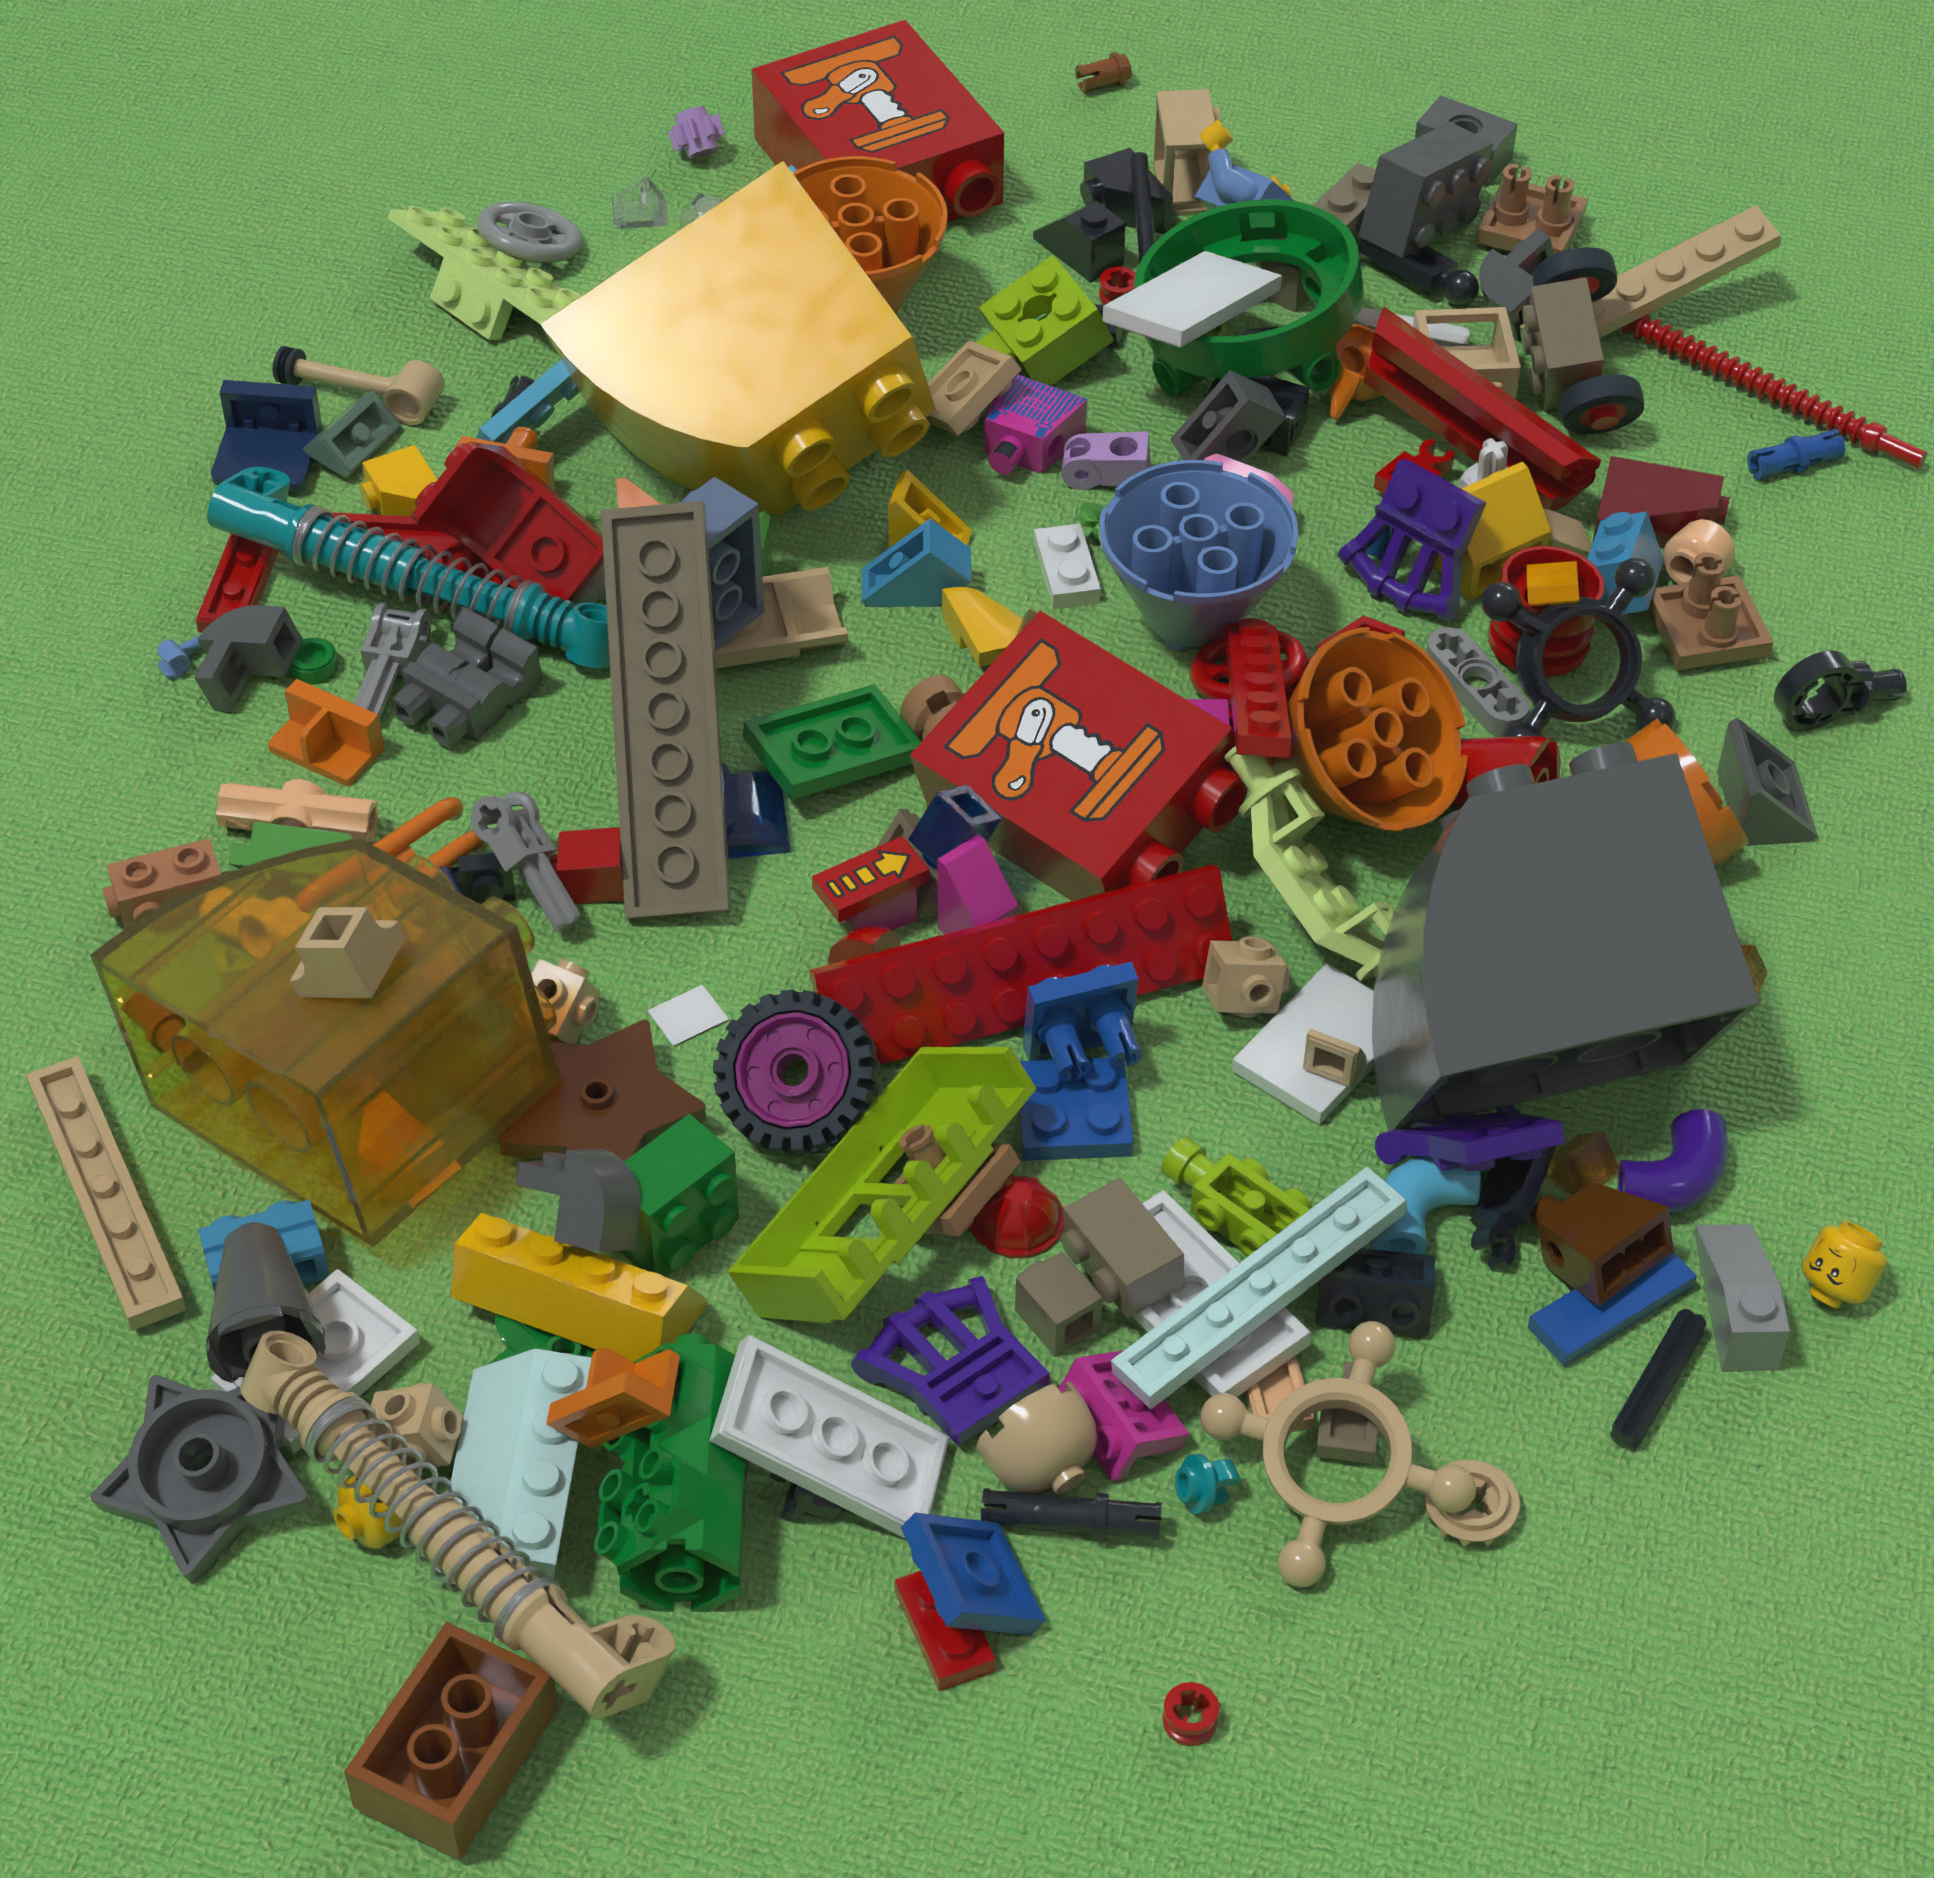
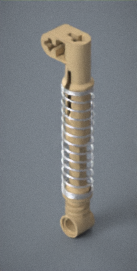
(597, 1666)

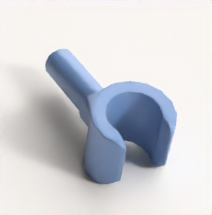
(175, 657)

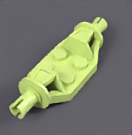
(1299, 867)

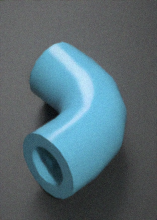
(1424, 1189)

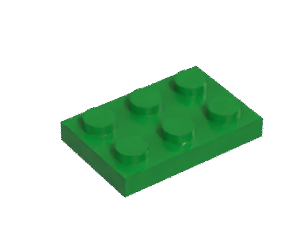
(831, 741)

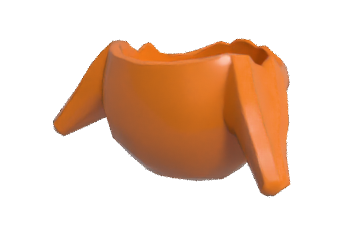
(1354, 354)

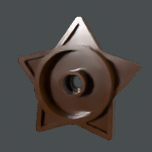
(604, 1100)

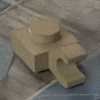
(1346, 1433)

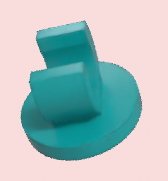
(1203, 1483)

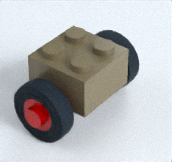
(1567, 346)

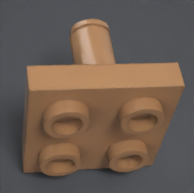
(1525, 207)
(1709, 618)

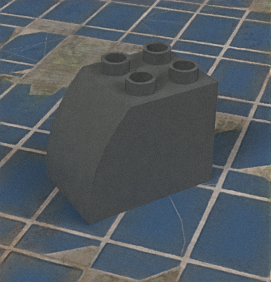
(1555, 942)

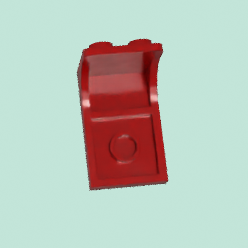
(511, 520)

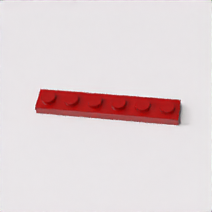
(1257, 689)

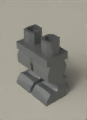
(469, 684)

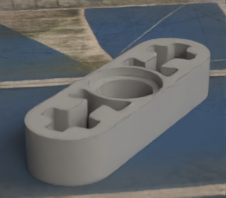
(1475, 663)

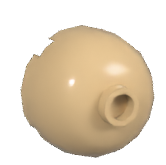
(1042, 1442)

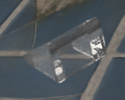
(639, 206)

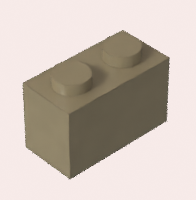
(1122, 1248)

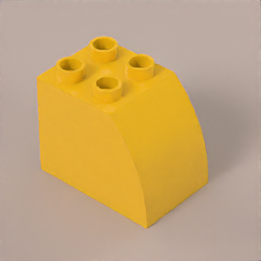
(749, 353)

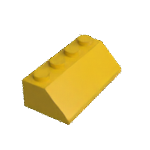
(570, 1289)

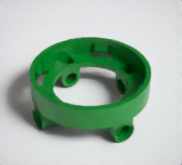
(1328, 272)

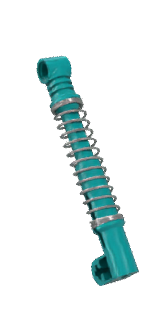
(257, 509)

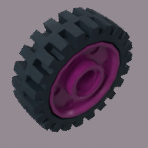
(763, 1047)

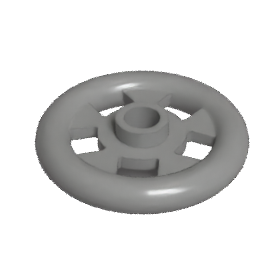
(529, 231)

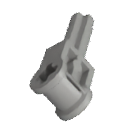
(389, 647)
(524, 846)

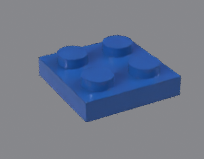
(1076, 1116)
(972, 1574)

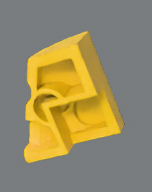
(979, 623)

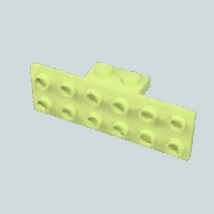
(478, 279)

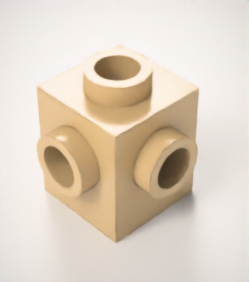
(1245, 977)
(570, 995)
(423, 1419)

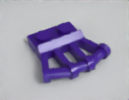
(1435, 515)
(1472, 1139)
(972, 1386)

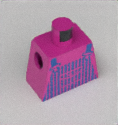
(1031, 425)

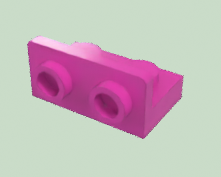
(1122, 1420)

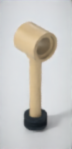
(405, 395)

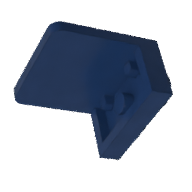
(267, 429)

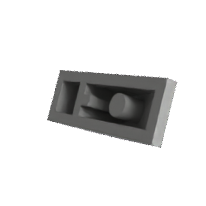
(1742, 1298)

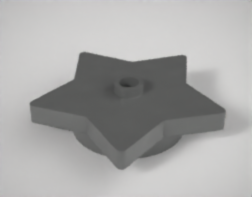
(202, 1472)

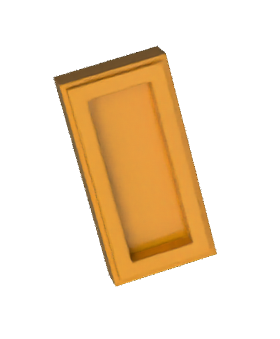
(1552, 583)

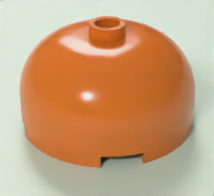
(1719, 824)

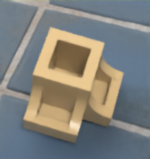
(345, 953)

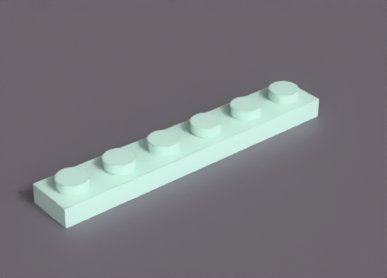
(1258, 1287)

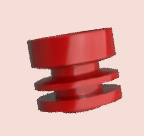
(1571, 639)

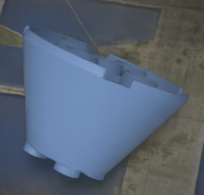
(1197, 546)

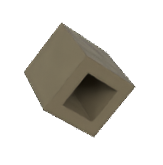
(1058, 1303)

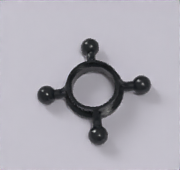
(1504, 603)

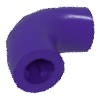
(1689, 1171)

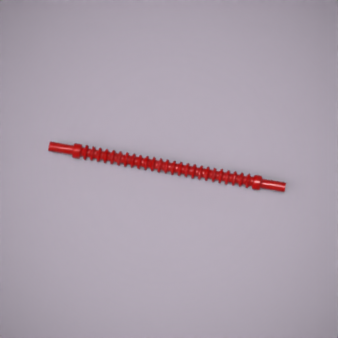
(1871, 436)

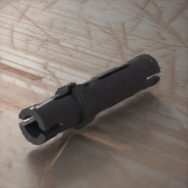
(1073, 1514)

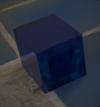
(952, 820)

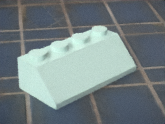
(514, 1461)

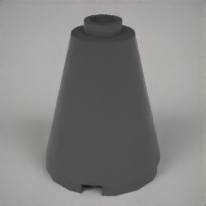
(255, 1295)

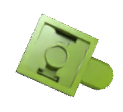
(1055, 342)

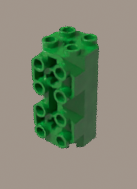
(679, 1500)

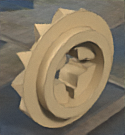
(1498, 1508)

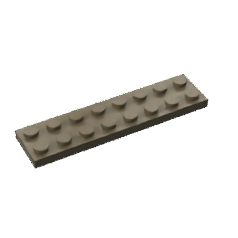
(665, 711)

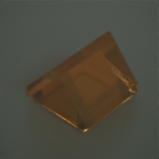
(1583, 1162)

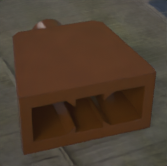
(1602, 1238)

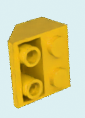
(1507, 525)

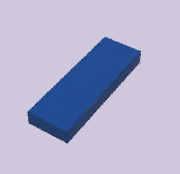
(1578, 1325)

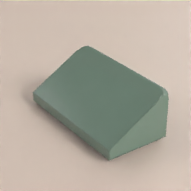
(353, 435)

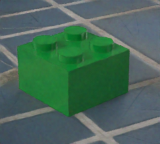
(684, 1195)

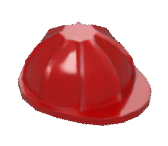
(1019, 1219)

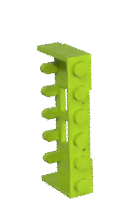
(811, 1276)

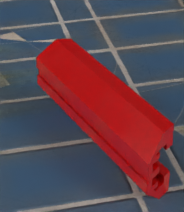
(1471, 409)

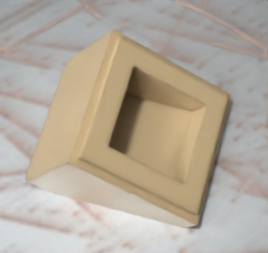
(1567, 533)
(1333, 1058)

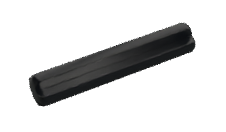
(1658, 1379)

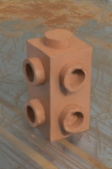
(157, 878)

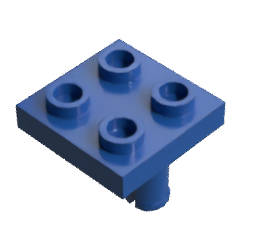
(1080, 1015)

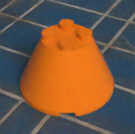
(881, 216)
(1376, 732)

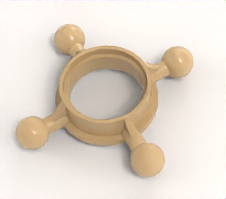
(1371, 1347)

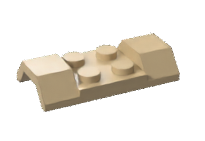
(795, 619)

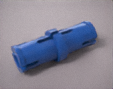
(1796, 454)

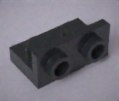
(1379, 1288)

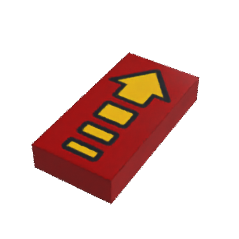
(870, 879)

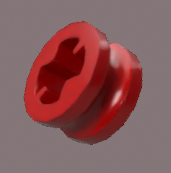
(1115, 283)
(1198, 1696)

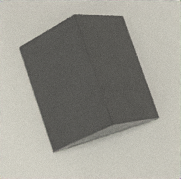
(1763, 789)

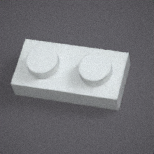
(1066, 566)

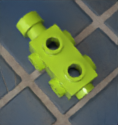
(1233, 1195)

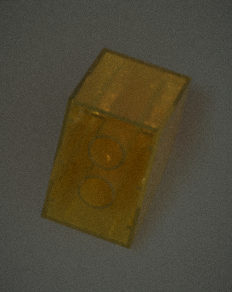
(335, 1095)

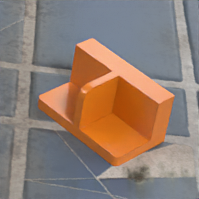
(327, 734)
(617, 1397)

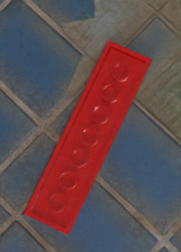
(980, 976)

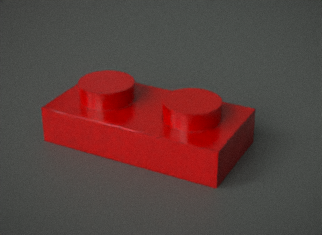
(949, 1652)

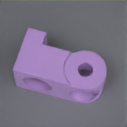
(1104, 458)

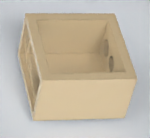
(1178, 150)
(1496, 361)

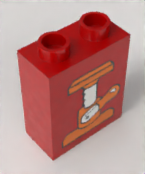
(882, 100)
(1083, 763)

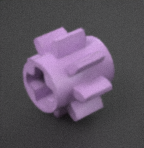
(696, 132)

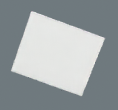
(688, 1015)

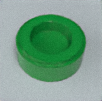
(314, 661)

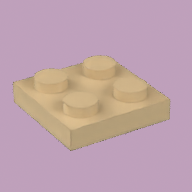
(969, 385)

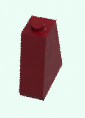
(1666, 493)

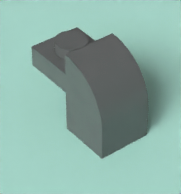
(1510, 278)
(245, 644)
(596, 1197)

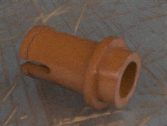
(1105, 72)

